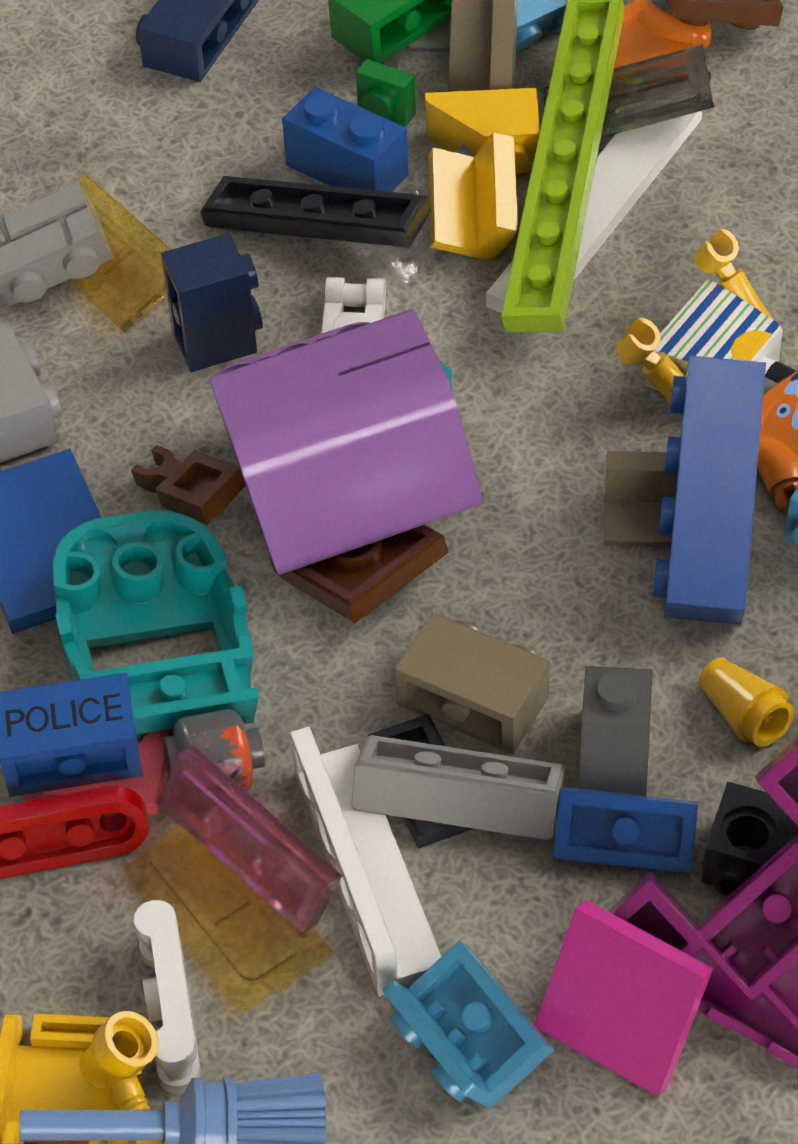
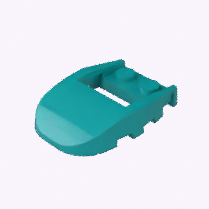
(147, 581)

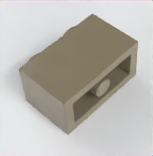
(473, 682)

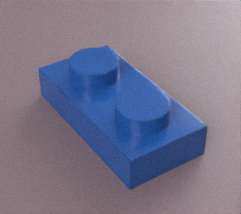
(626, 830)

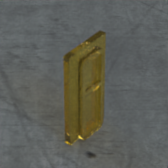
(135, 277)
(224, 922)

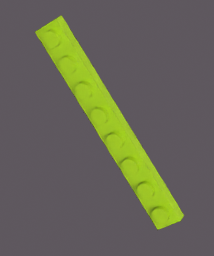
(563, 168)

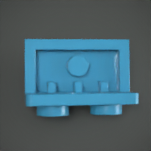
(469, 1027)

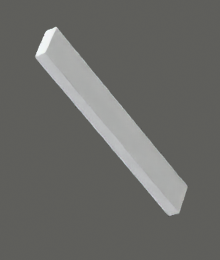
(619, 180)

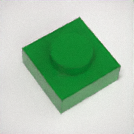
(386, 92)

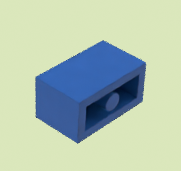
(344, 144)

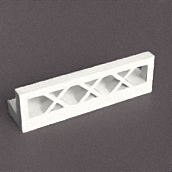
(374, 878)

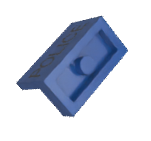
(68, 735)

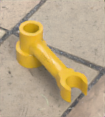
(116, 1060)

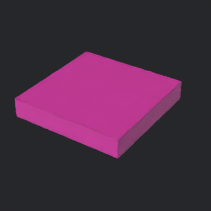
(622, 997)

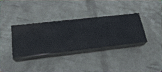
(316, 211)

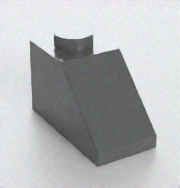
(615, 730)

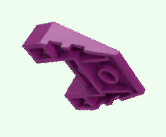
(745, 938)

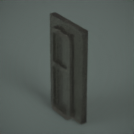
(657, 90)

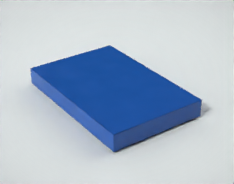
(37, 510)

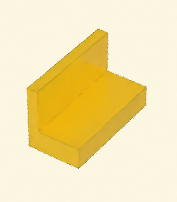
(473, 199)

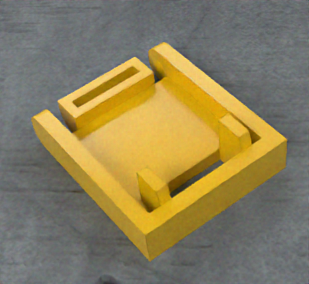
(48, 1072)

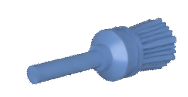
(207, 1113)

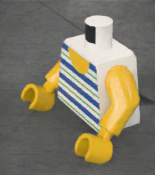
(717, 322)

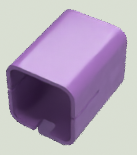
(346, 439)

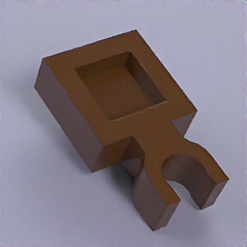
(194, 487)

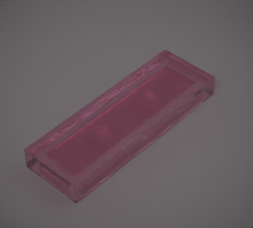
(249, 839)

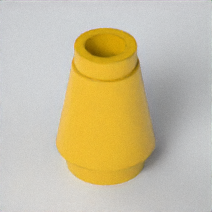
(747, 702)

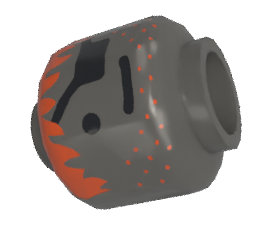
(221, 739)

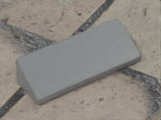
(458, 787)

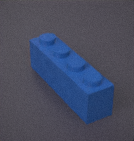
(713, 490)

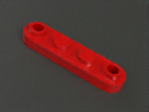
(70, 829)

